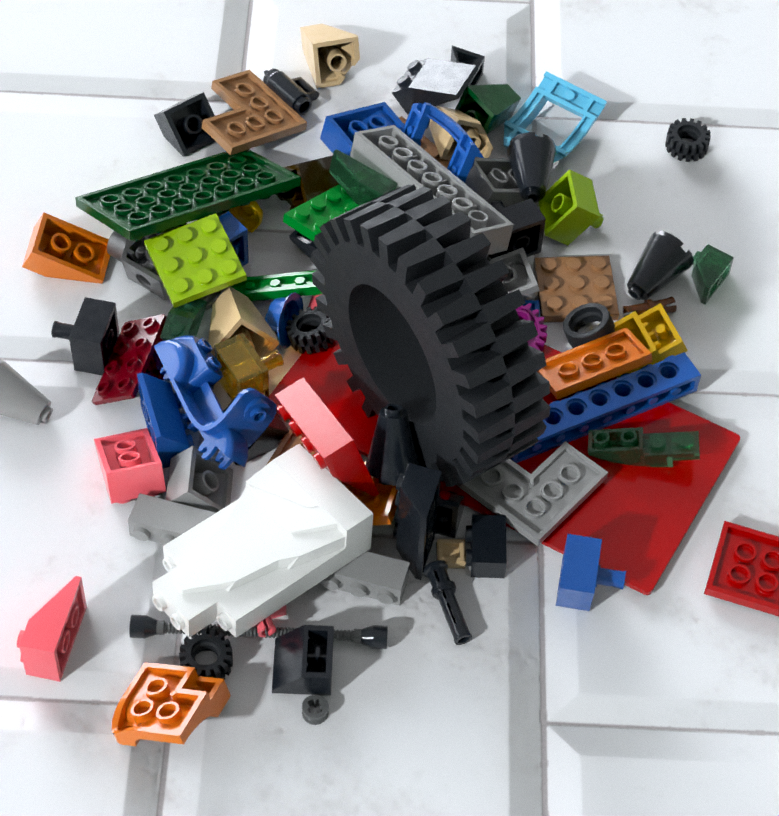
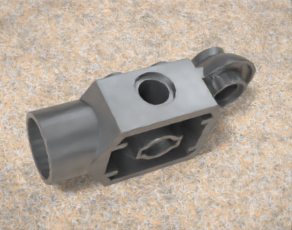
(140, 266)

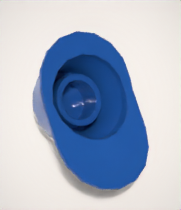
(278, 314)

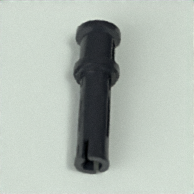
(444, 590)

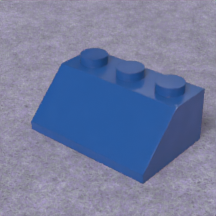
(163, 417)

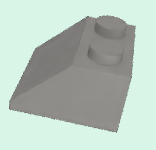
(198, 481)

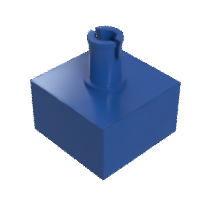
(582, 573)

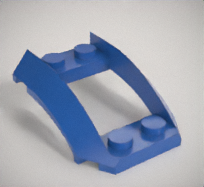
(465, 151)

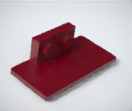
(131, 355)

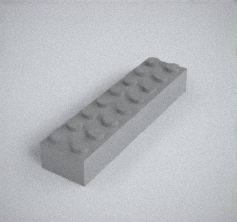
(407, 163)

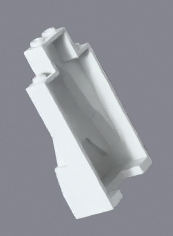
(263, 548)

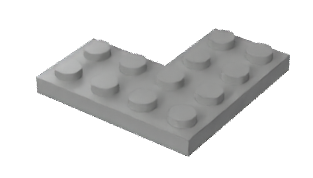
(539, 500)

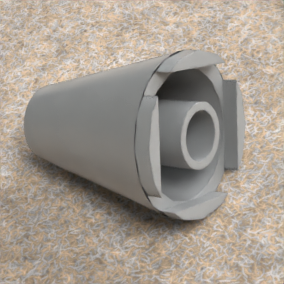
(20, 398)

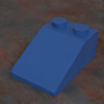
(341, 127)

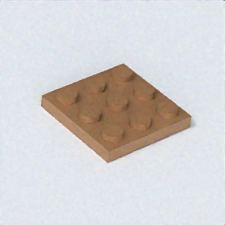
(572, 283)

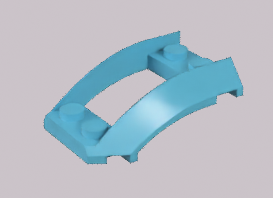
(565, 96)

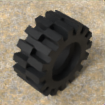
(689, 130)
(306, 321)
(207, 642)

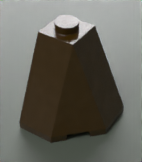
(314, 181)

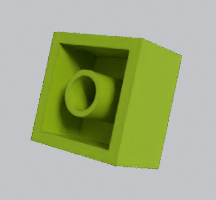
(570, 208)

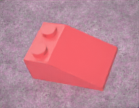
(130, 465)
(52, 632)

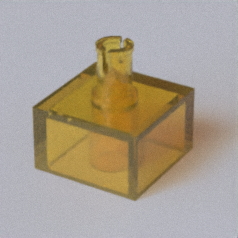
(243, 366)

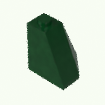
(489, 104)

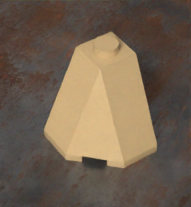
(329, 53)
(446, 143)
(236, 314)

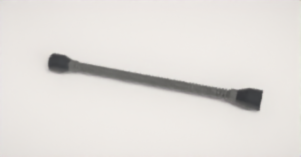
(144, 626)

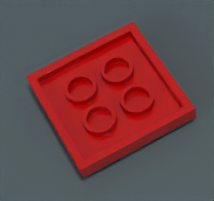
(746, 568)

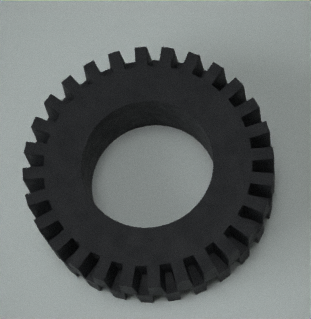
(432, 330)

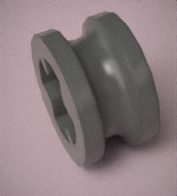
(315, 719)

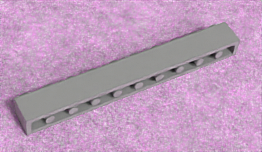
(365, 576)

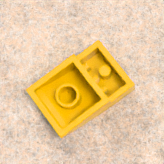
(654, 332)

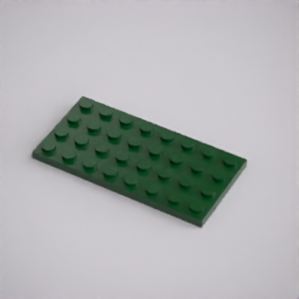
(186, 193)

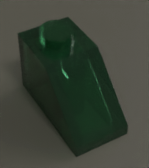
(710, 271)
(184, 320)

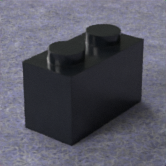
(487, 546)

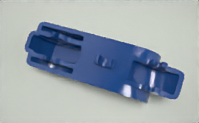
(193, 375)

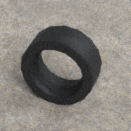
(583, 315)

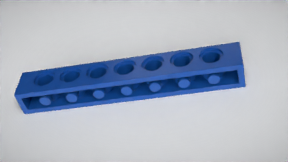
(615, 402)

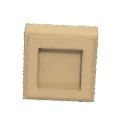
(452, 552)

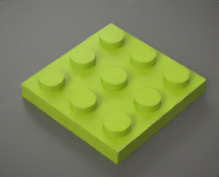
(195, 260)

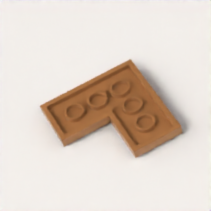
(256, 115)

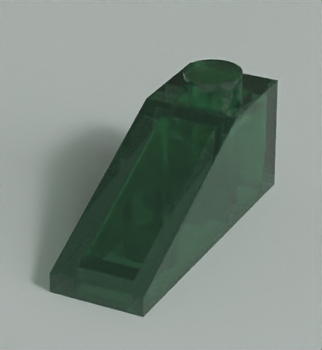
(358, 179)

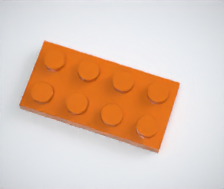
(594, 362)

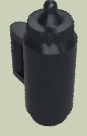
(294, 91)

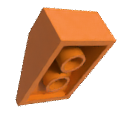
(66, 251)

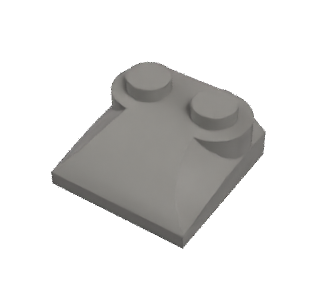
(520, 274)

